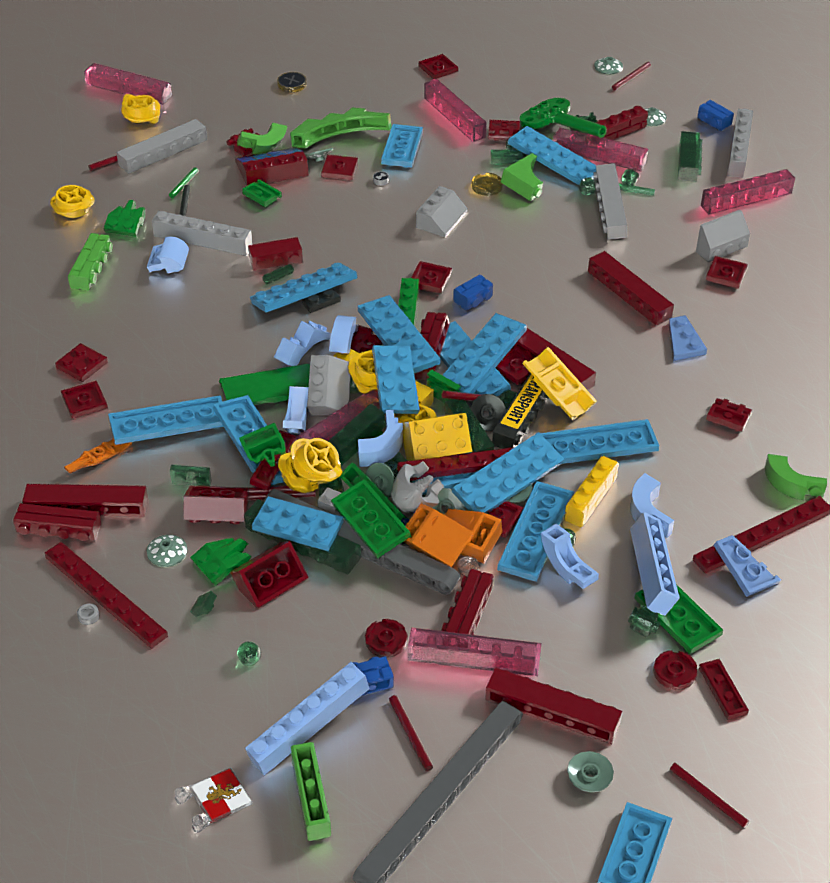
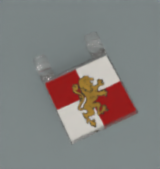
(216, 796)

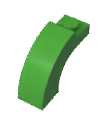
(263, 143)
(791, 482)

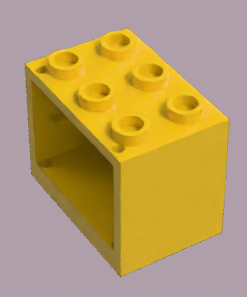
(436, 437)

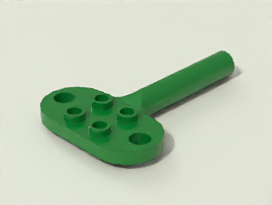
(555, 111)

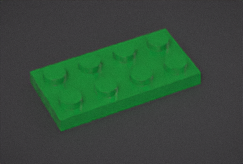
(371, 518)
(687, 622)

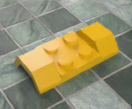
(560, 384)

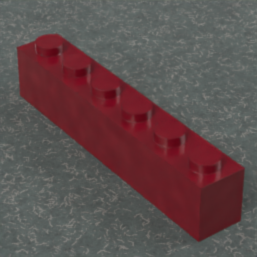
(630, 288)
(535, 345)
(106, 499)
(554, 705)

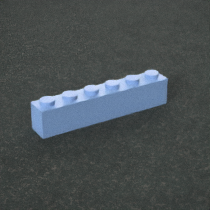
(654, 564)
(307, 718)

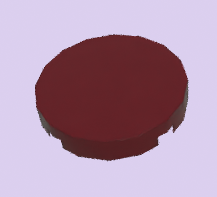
(386, 638)
(675, 670)

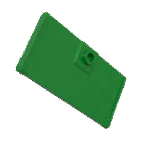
(266, 386)

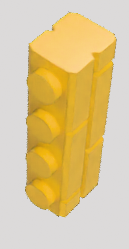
(591, 491)

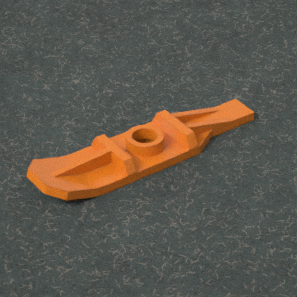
(97, 455)

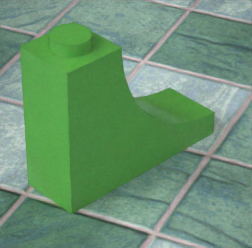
(522, 179)

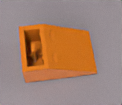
(485, 529)
(437, 535)

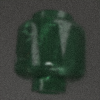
(644, 621)

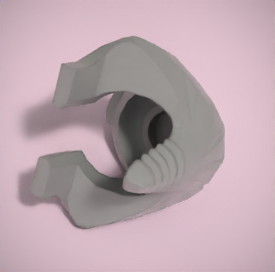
(408, 495)

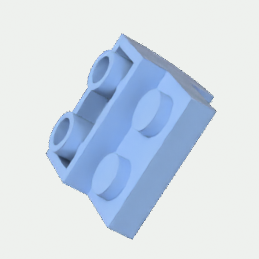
(168, 255)

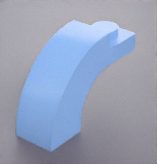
(342, 334)
(564, 558)

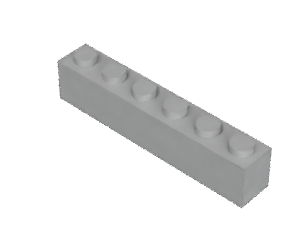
(740, 143)
(161, 146)
(610, 201)
(202, 232)

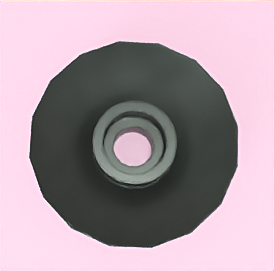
(491, 404)

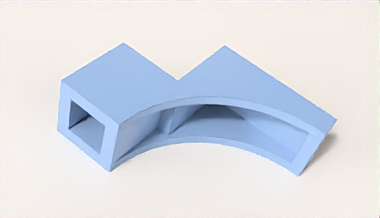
(306, 336)
(297, 410)

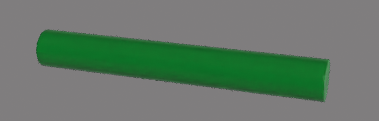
(185, 181)

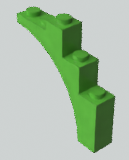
(333, 124)

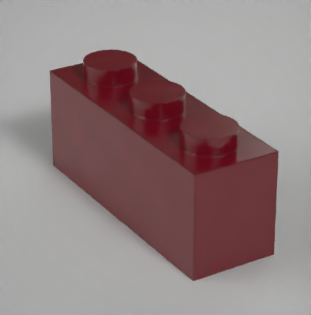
(275, 253)

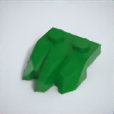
(125, 220)
(263, 444)
(220, 558)

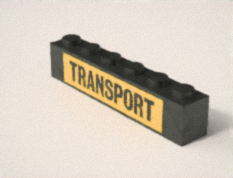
(519, 415)

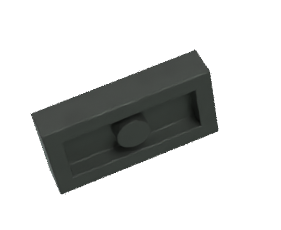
(321, 300)

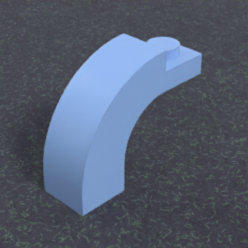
(384, 446)
(643, 494)

